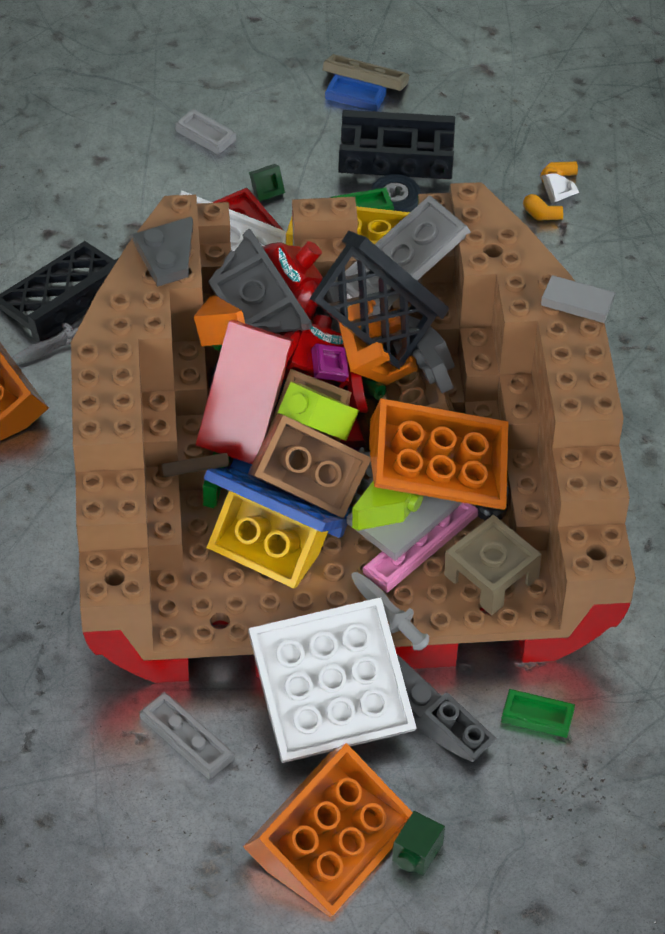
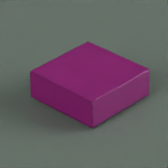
(330, 362)

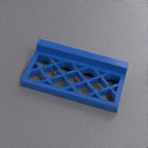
(237, 480)

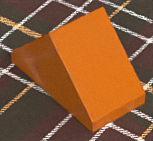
(213, 320)

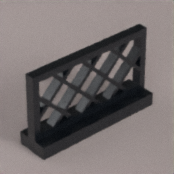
(389, 275)
(71, 301)

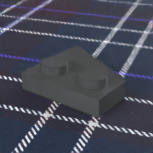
(166, 250)

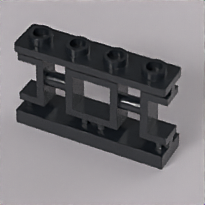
(421, 131)

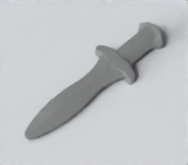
(398, 619)

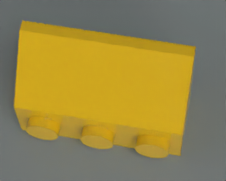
(265, 540)

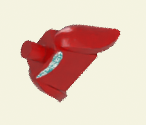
(298, 271)
(301, 357)

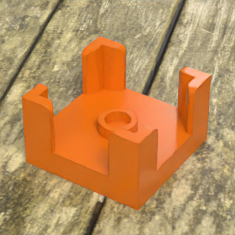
(372, 360)

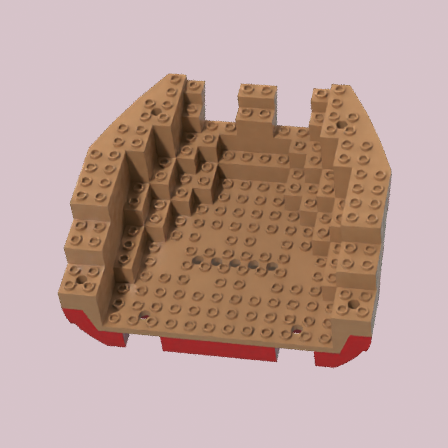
(141, 402)

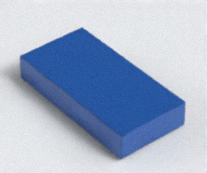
(355, 93)

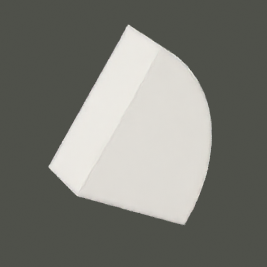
(558, 187)

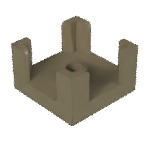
(493, 561)

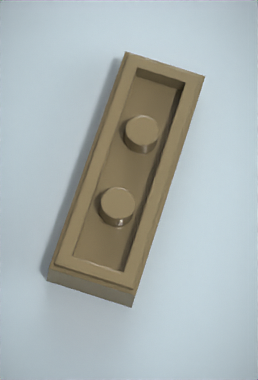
(366, 72)

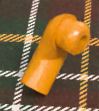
(562, 168)
(540, 210)

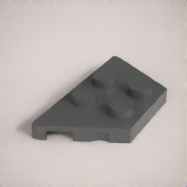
(258, 289)

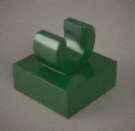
(267, 182)

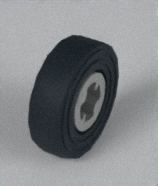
(401, 190)

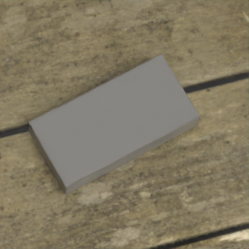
(205, 131)
(578, 299)

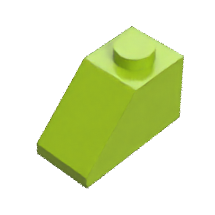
(318, 411)
(383, 507)

